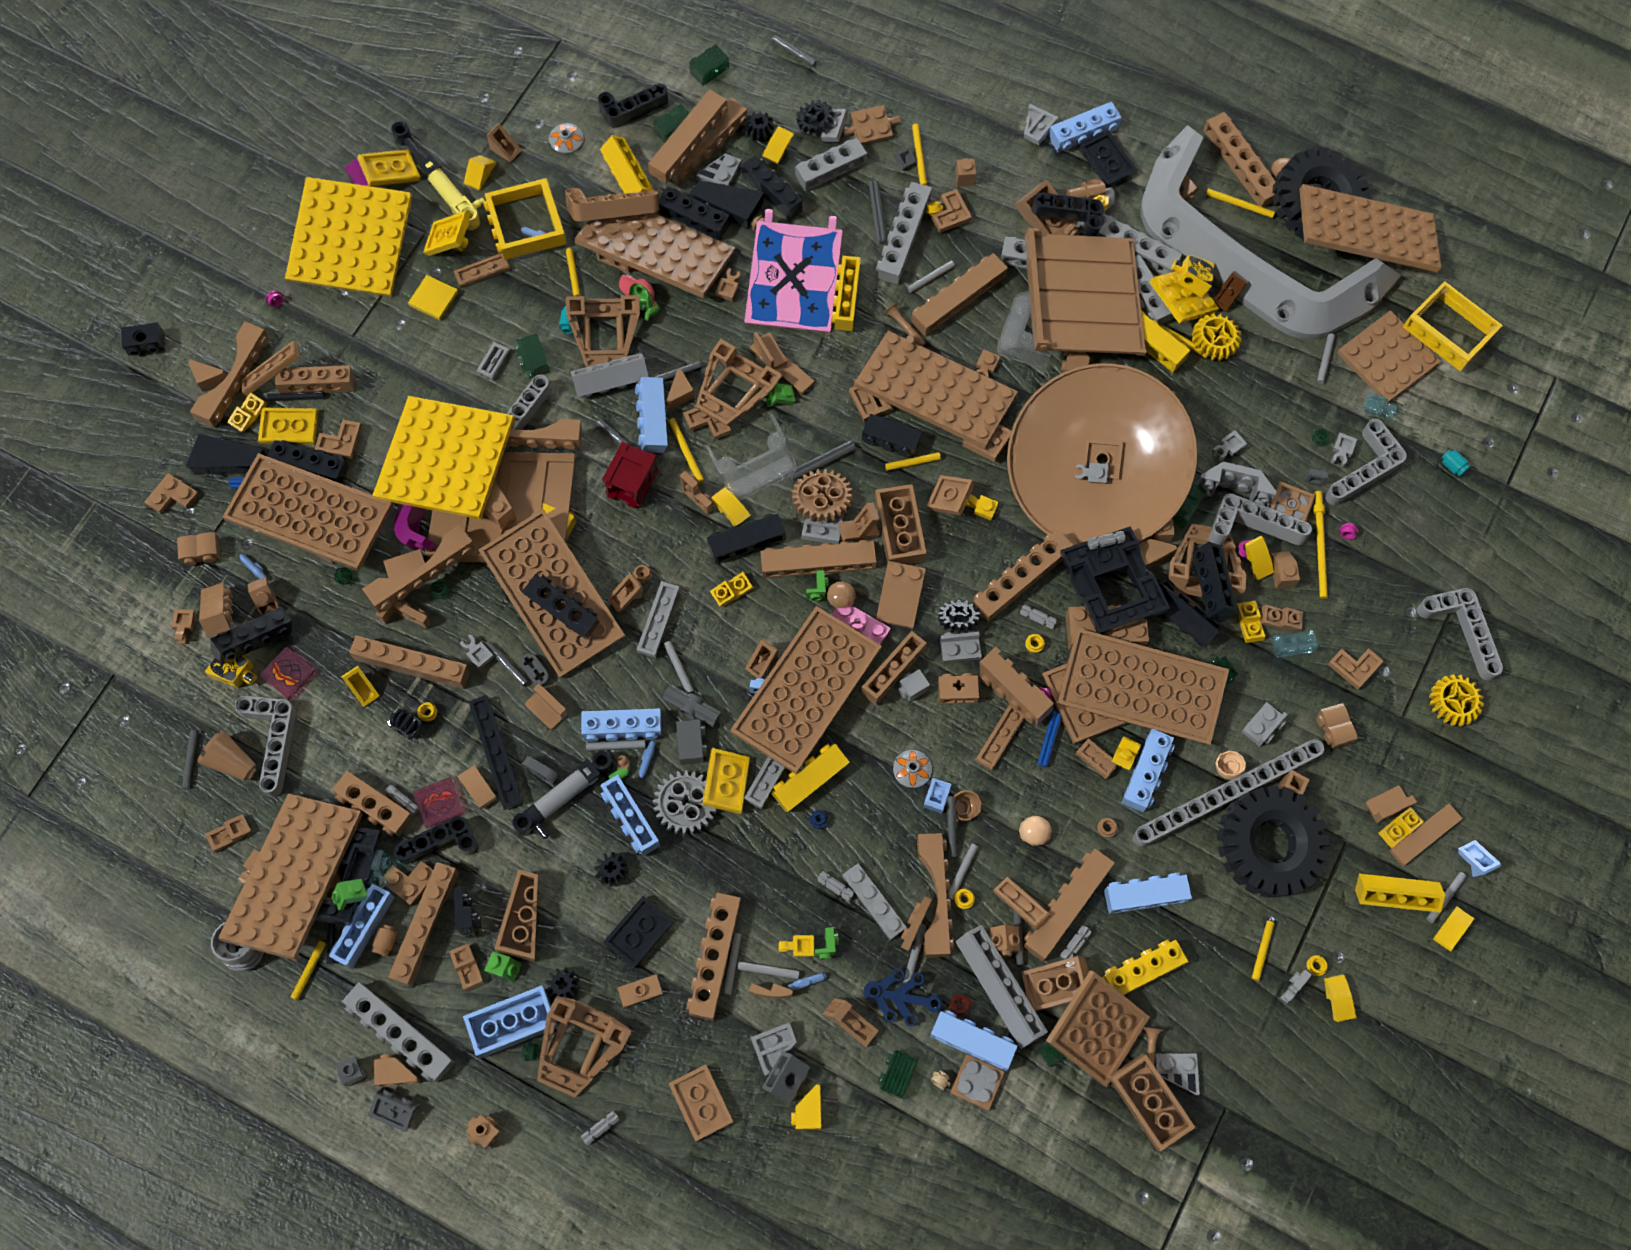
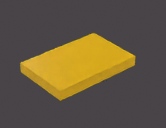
(388, 167)
(288, 424)
(726, 781)

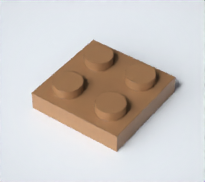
(950, 495)

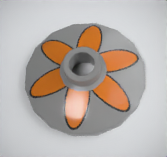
(569, 143)
(908, 777)

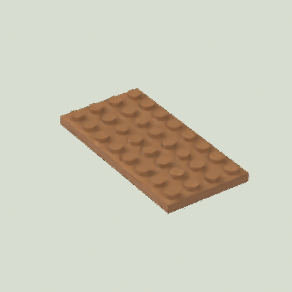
(1369, 228)
(659, 249)
(936, 389)
(308, 511)
(539, 549)
(1143, 686)
(805, 689)
(291, 877)

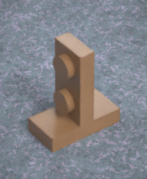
(862, 526)
(404, 609)
(850, 1021)

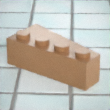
(498, 508)
(1014, 687)
(518, 927)

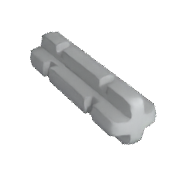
(1105, 540)
(1038, 616)
(401, 800)
(835, 886)
(1076, 943)
(600, 1128)

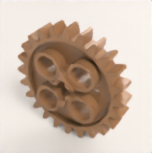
(822, 496)

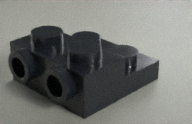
(466, 918)

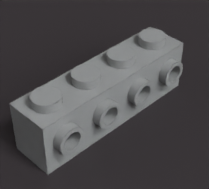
(609, 375)

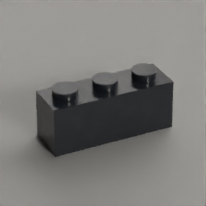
(891, 436)

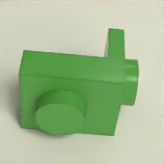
(780, 394)
(822, 583)
(349, 892)
(831, 941)
(503, 966)

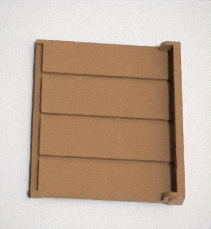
(1083, 293)
(526, 483)

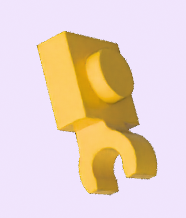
(983, 507)
(801, 946)

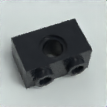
(135, 334)

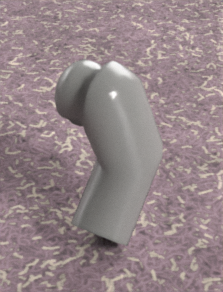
(1111, 195)

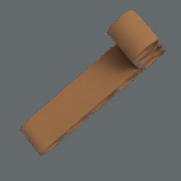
(611, 205)

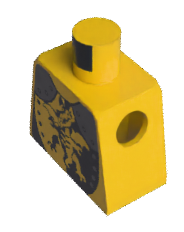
(1194, 274)
(233, 672)

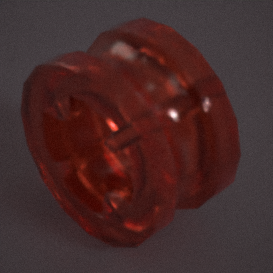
(953, 1006)

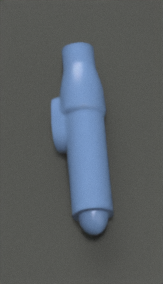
(530, 232)
(256, 569)
(646, 759)
(801, 983)

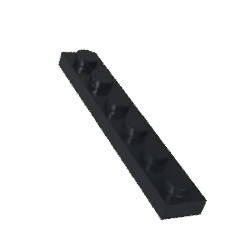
(495, 752)

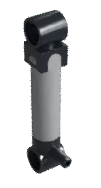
(586, 775)

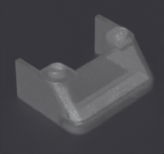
(1017, 343)
(759, 471)

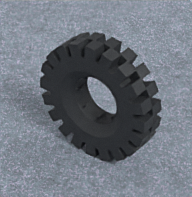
(1314, 168)
(1301, 829)

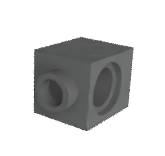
(350, 1071)

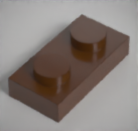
(1230, 291)

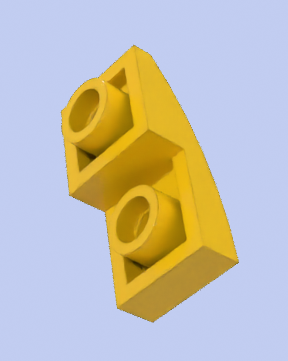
(778, 145)
(250, 410)
(731, 506)
(1260, 558)
(732, 590)
(1250, 622)
(1400, 827)
(1453, 929)
(1341, 998)

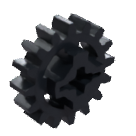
(815, 117)
(959, 616)

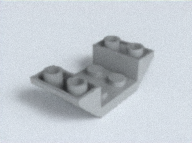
(1240, 478)

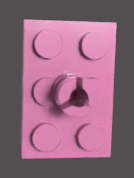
(862, 623)

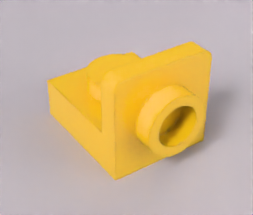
(1126, 753)

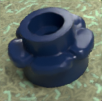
(818, 824)

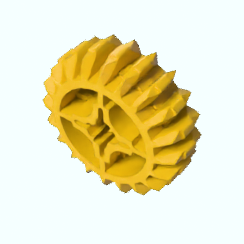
(1225, 343)
(1456, 688)

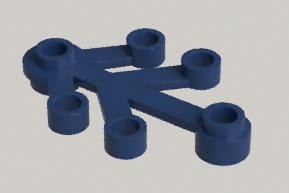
(898, 996)

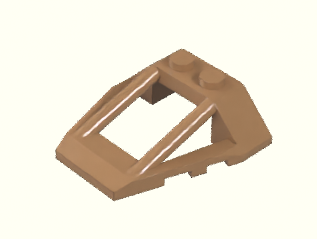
(602, 308)
(759, 377)
(1180, 573)
(591, 1019)

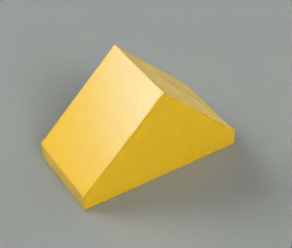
(478, 171)
(360, 686)

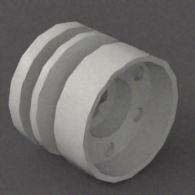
(234, 956)

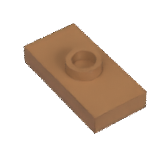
(1096, 758)
(640, 991)

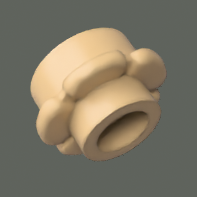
(940, 1080)

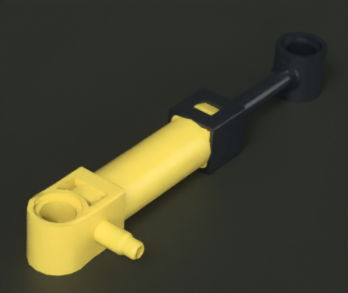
(434, 175)

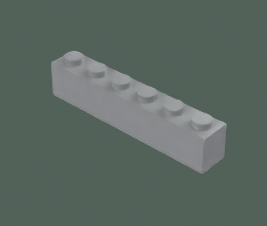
(1001, 986)

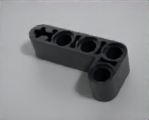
(632, 106)
(1046, 206)
(434, 844)

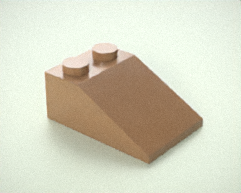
(1046, 224)
(900, 594)
(1054, 983)

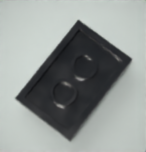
(1108, 159)
(638, 932)

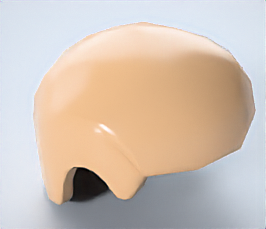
(1230, 765)
(1035, 830)

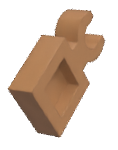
(728, 287)
(987, 363)

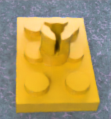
(448, 234)

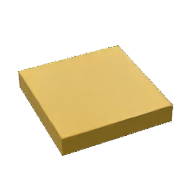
(433, 297)

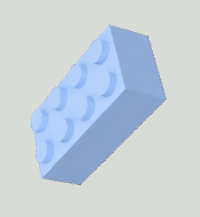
(508, 1022)

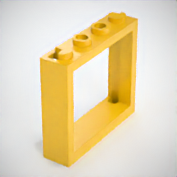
(530, 244)
(1441, 344)

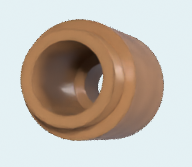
(384, 940)

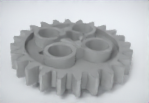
(679, 819)

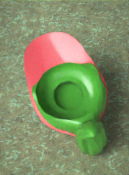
(646, 294)

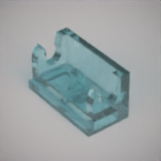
(1294, 644)

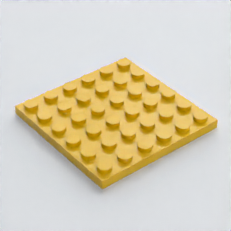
(348, 236)
(444, 457)

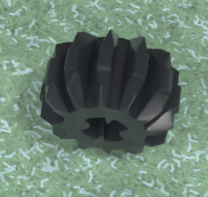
(759, 126)
(405, 724)
(606, 864)
(555, 990)

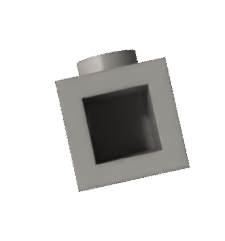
(913, 685)

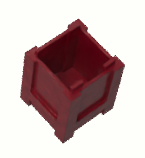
(630, 475)

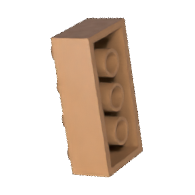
(900, 525)
(1078, 618)
(1151, 1102)

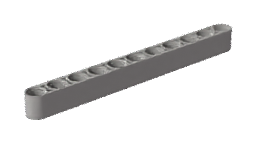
(1235, 786)

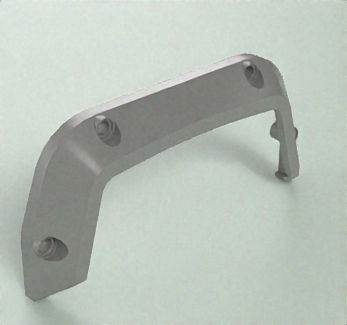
(1268, 290)

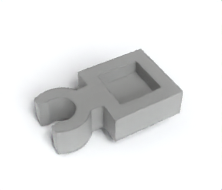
(1230, 444)
(1343, 447)
(1096, 472)
(477, 653)
(1298, 981)

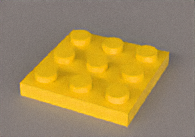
(1181, 301)

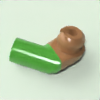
(622, 767)

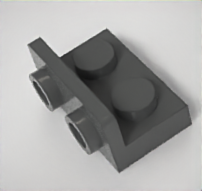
(393, 1108)

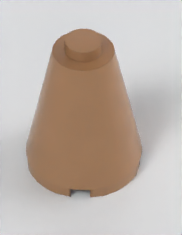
(227, 757)

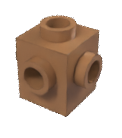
(1190, 189)
(1005, 939)
(490, 1132)

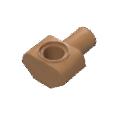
(1088, 189)

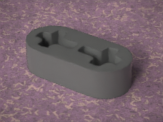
(531, 672)
(540, 770)

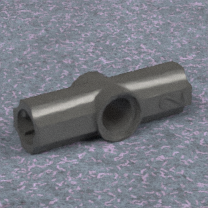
(691, 706)

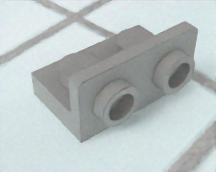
(960, 646)
(1263, 724)

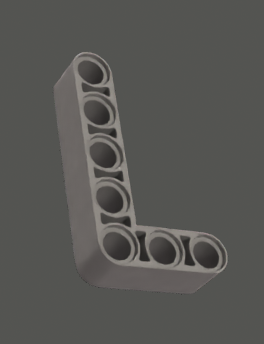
(529, 408)
(1374, 473)
(1257, 517)
(1468, 626)
(274, 738)

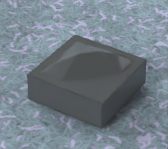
(905, 157)
(1316, 477)

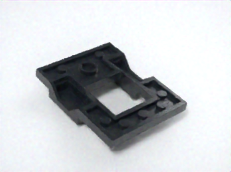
(1088, 564)
(358, 862)

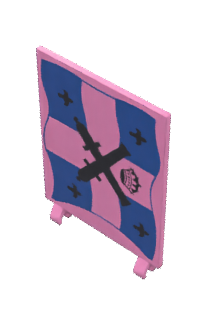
(793, 275)

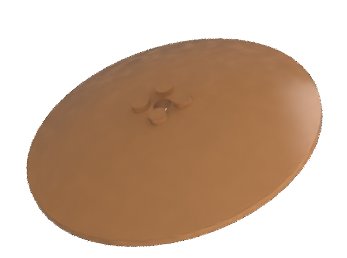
(1094, 414)

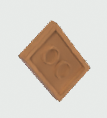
(700, 1103)

